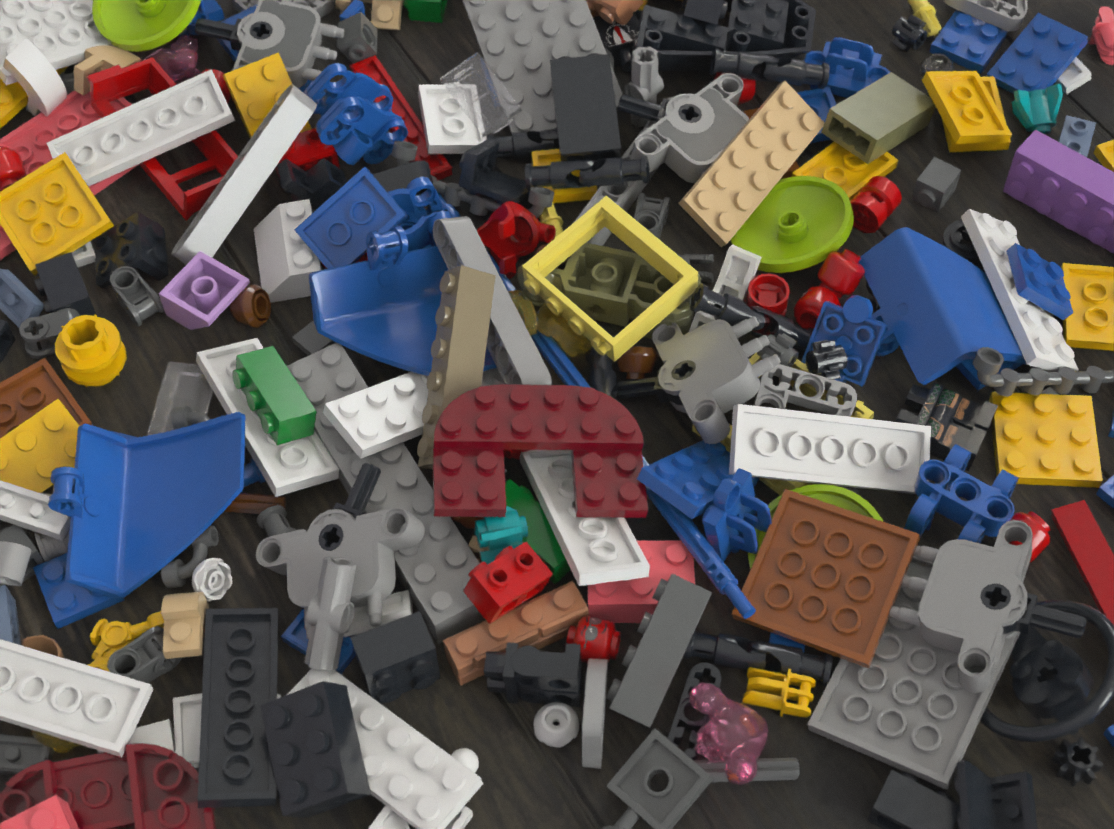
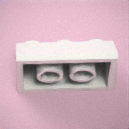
(283, 255)

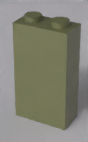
(878, 117)

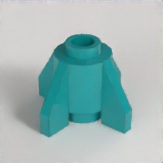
(1038, 108)
(499, 533)

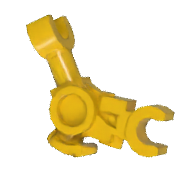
(116, 635)

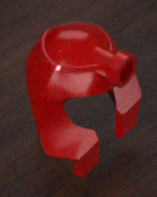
(512, 234)

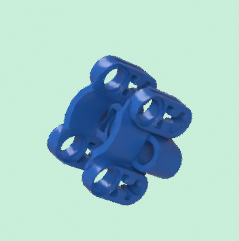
(351, 117)
(419, 222)
(986, 505)

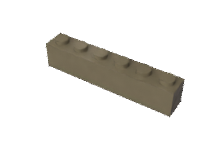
(458, 346)

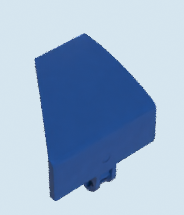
(384, 303)
(934, 305)
(144, 498)

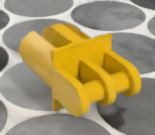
(772, 689)

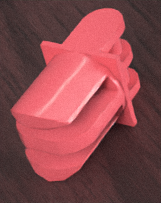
(1103, 35)

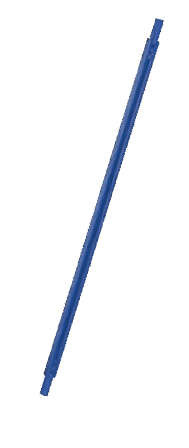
(681, 524)

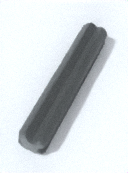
(768, 769)

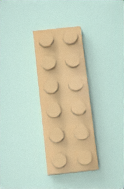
(752, 164)

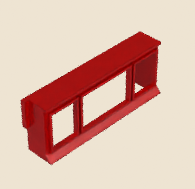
(120, 82)

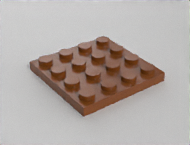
(827, 577)

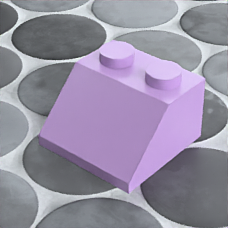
(201, 292)

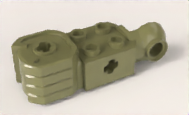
(612, 286)

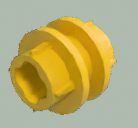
(90, 350)

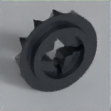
(953, 237)

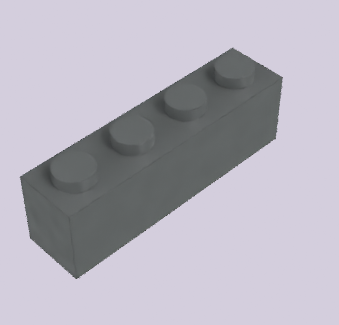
(659, 651)

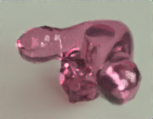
(179, 58)
(731, 734)

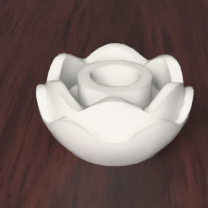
(212, 578)
(556, 735)

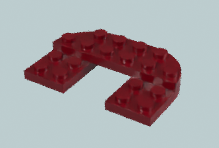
(502, 417)
(105, 791)

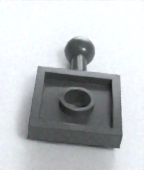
(661, 808)

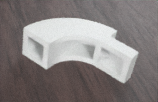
(36, 77)
(734, 279)

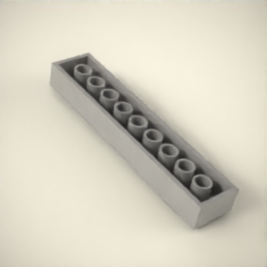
(440, 563)

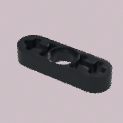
(676, 733)

